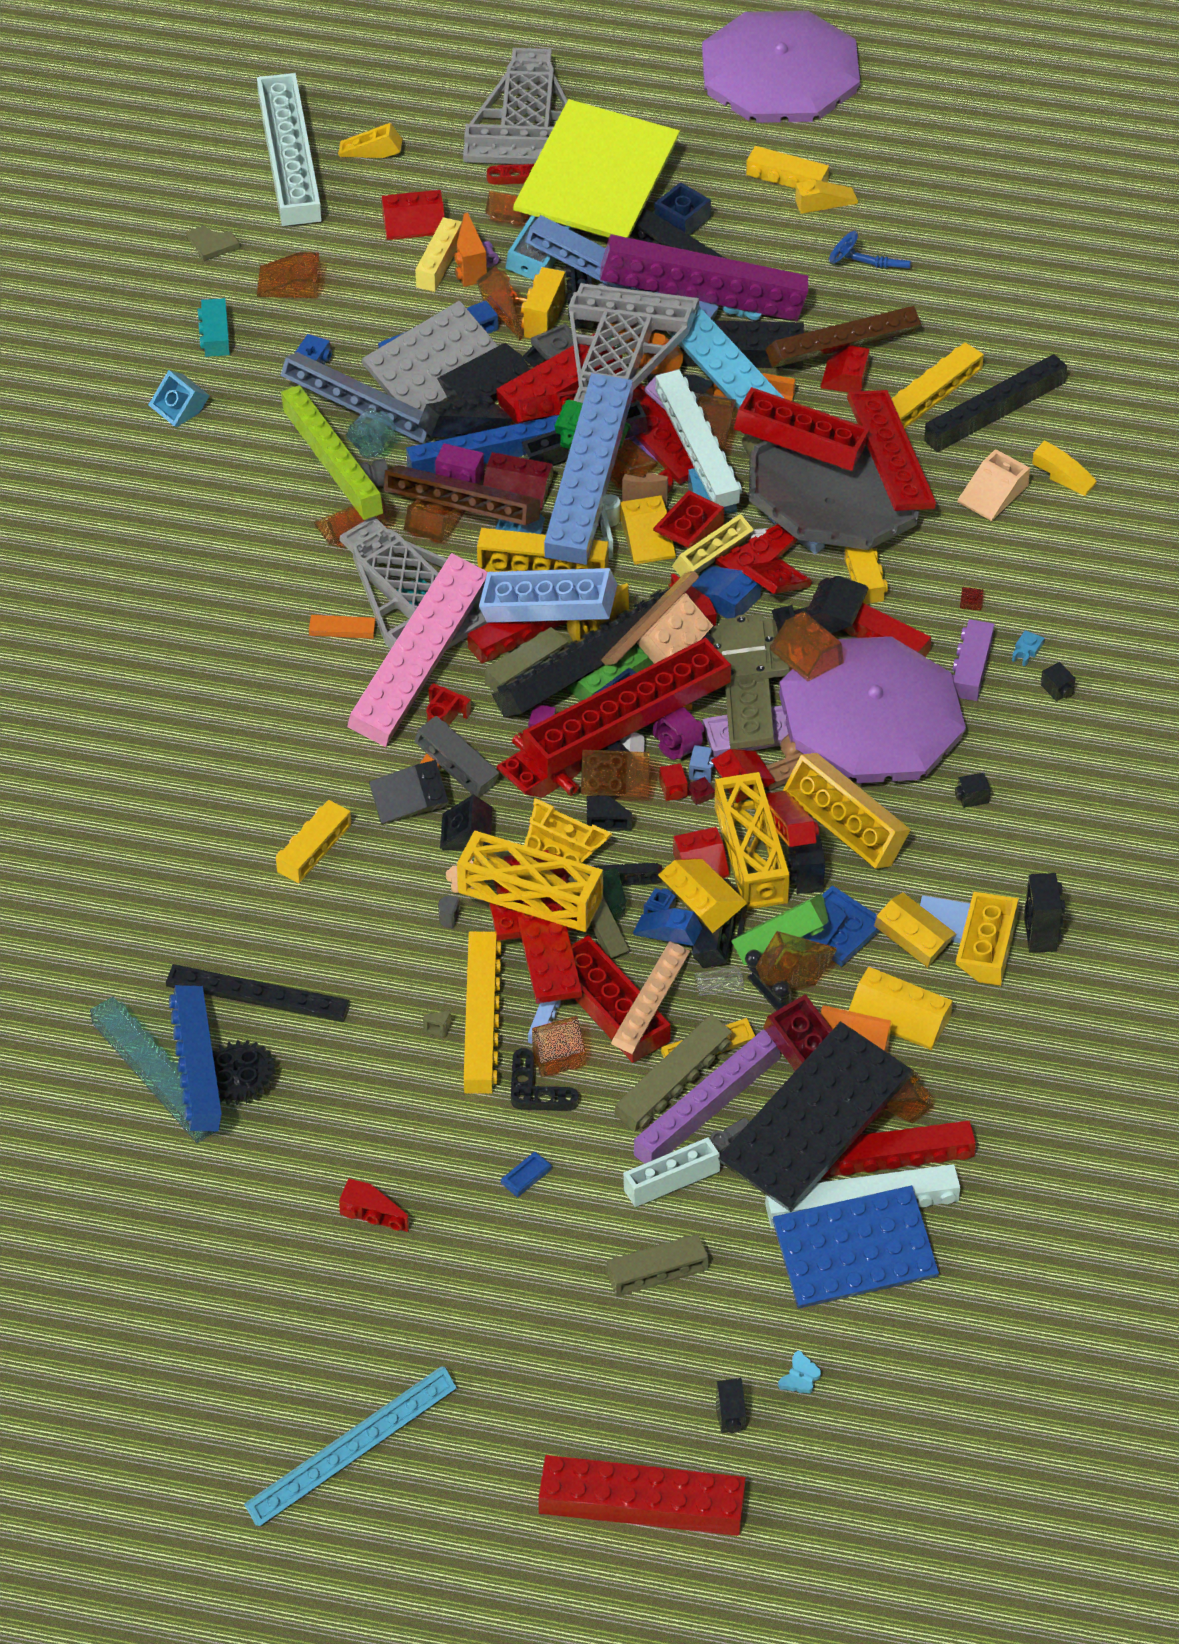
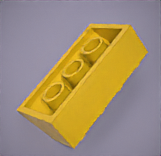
(702, 891)
(988, 937)
(913, 1011)

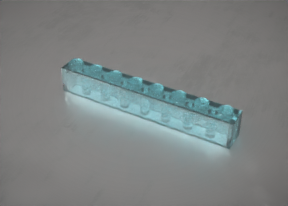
(144, 1058)

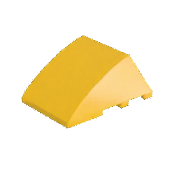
(562, 834)

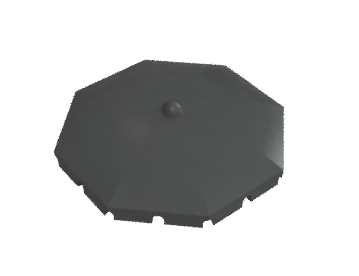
(823, 500)

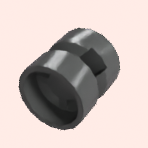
(375, 471)

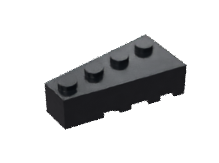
(463, 417)

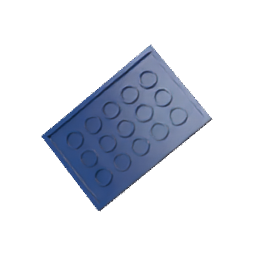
(855, 1246)

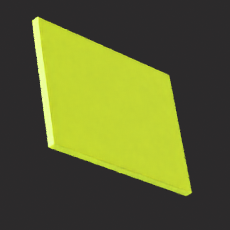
(596, 170)

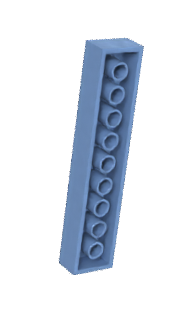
(588, 469)

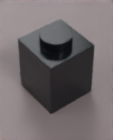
(1058, 681)
(973, 790)

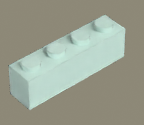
(671, 1172)

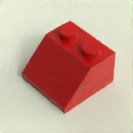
(846, 369)
(741, 762)
(704, 845)

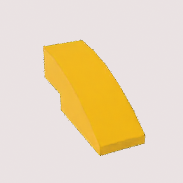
(1063, 468)

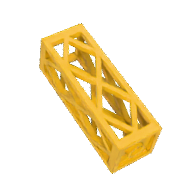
(770, 875)
(585, 893)

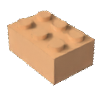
(675, 630)

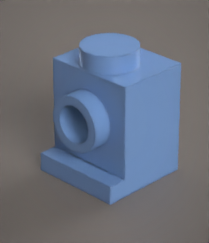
(701, 763)

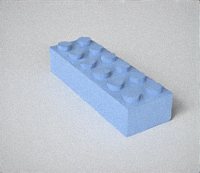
(548, 595)

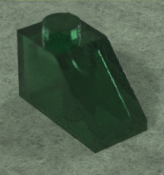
(614, 893)

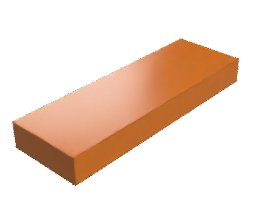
(342, 626)

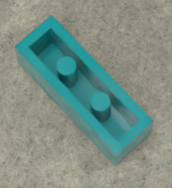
(213, 327)

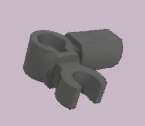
(722, 1139)

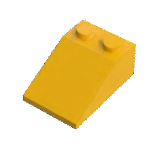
(638, 520)

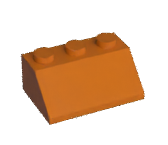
(872, 1028)

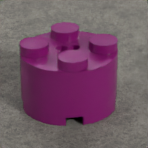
(678, 733)

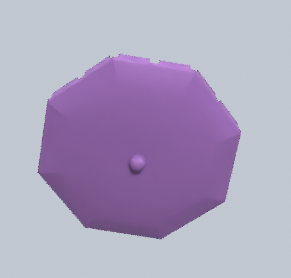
(780, 66)
(875, 712)

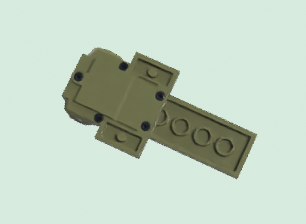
(746, 646)

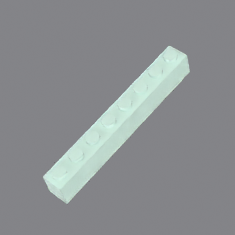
(697, 438)
(930, 1187)

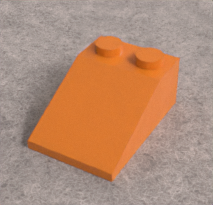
(470, 254)

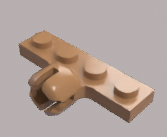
(782, 769)

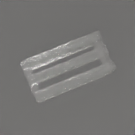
(720, 983)

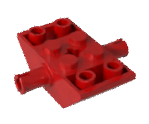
(531, 779)

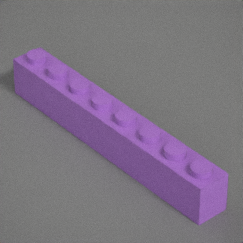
(707, 1098)

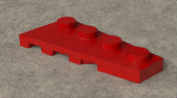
(759, 549)

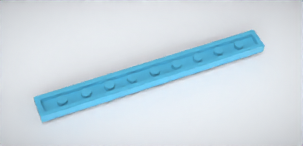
(349, 1446)

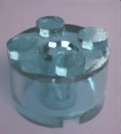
(371, 432)

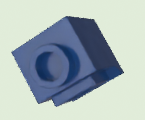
(660, 901)

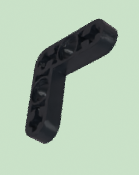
(527, 1089)

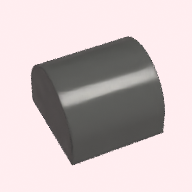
(449, 911)

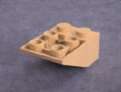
(995, 485)

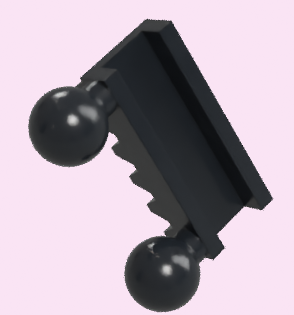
(778, 994)

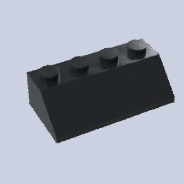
(483, 373)

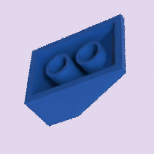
(728, 590)

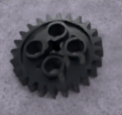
(243, 1071)

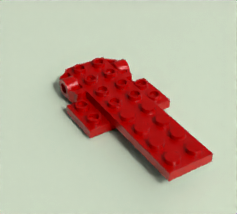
(543, 941)

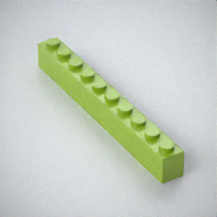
(332, 452)

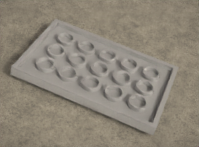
(414, 361)

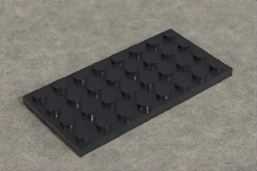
(815, 1116)

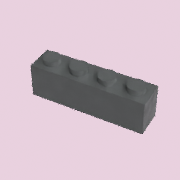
(456, 756)

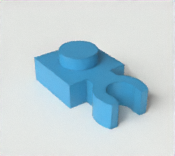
(1026, 646)

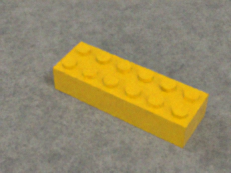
(525, 552)
(846, 810)

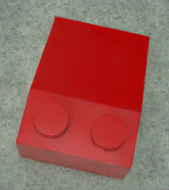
(691, 520)

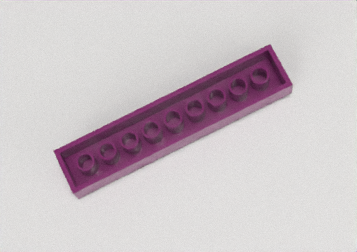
(704, 277)

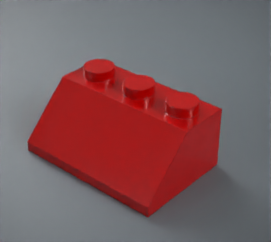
(412, 214)

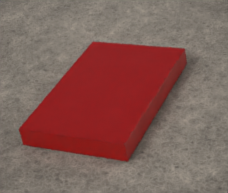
(777, 576)

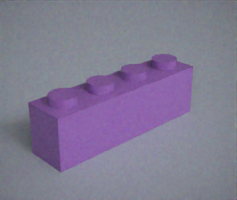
(972, 658)

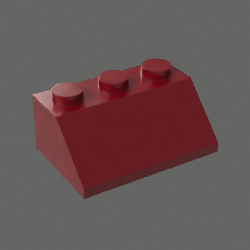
(519, 476)

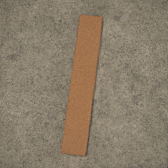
(650, 618)

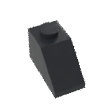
(608, 814)
(730, 1405)

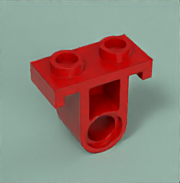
(446, 704)

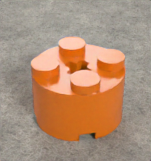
(669, 363)

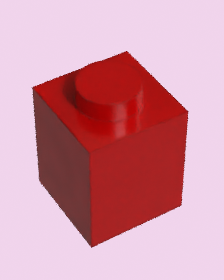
(673, 782)

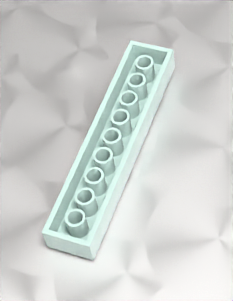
(288, 149)

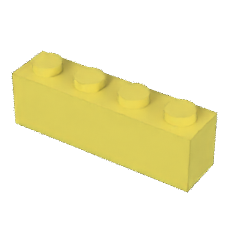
(438, 255)
(714, 545)

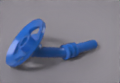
(846, 250)

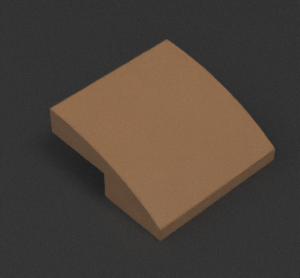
(650, 486)

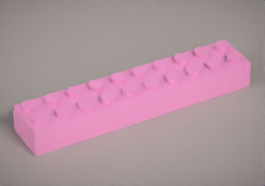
(417, 650)

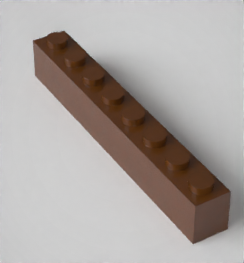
(840, 336)
(462, 495)

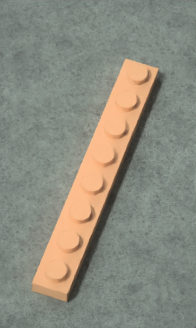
(650, 997)

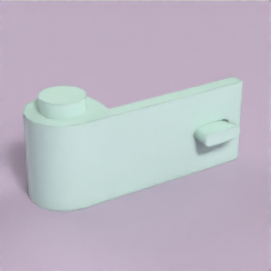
(609, 517)

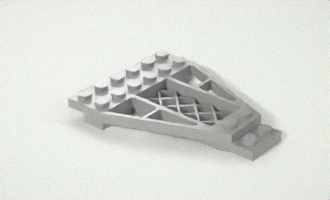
(521, 141)
(626, 309)
(375, 545)

